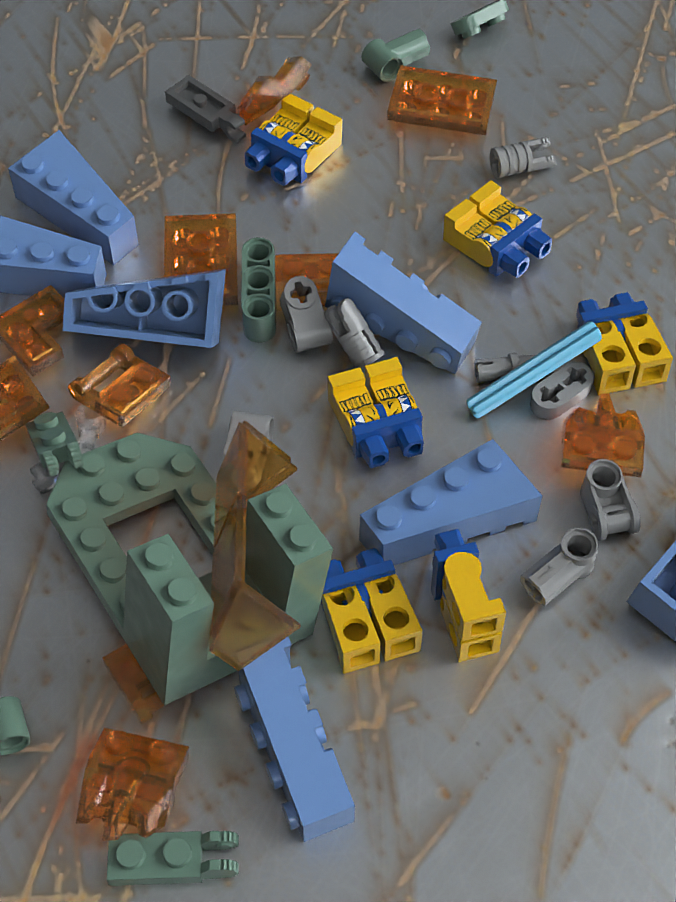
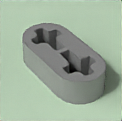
(557, 385)

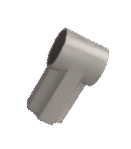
(560, 567)

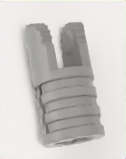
(519, 158)
(353, 333)

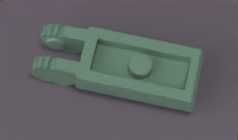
(54, 441)
(169, 858)

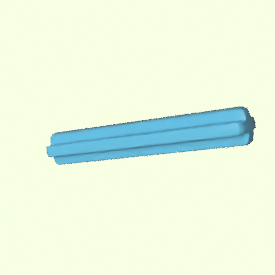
(534, 369)

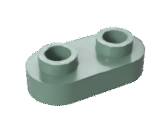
(491, 13)

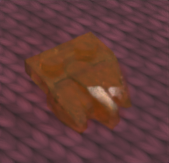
(269, 91)
(603, 436)
(130, 783)

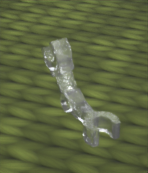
(88, 432)

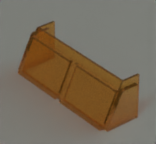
(242, 618)

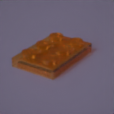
(442, 100)
(203, 245)

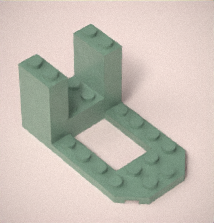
(153, 590)

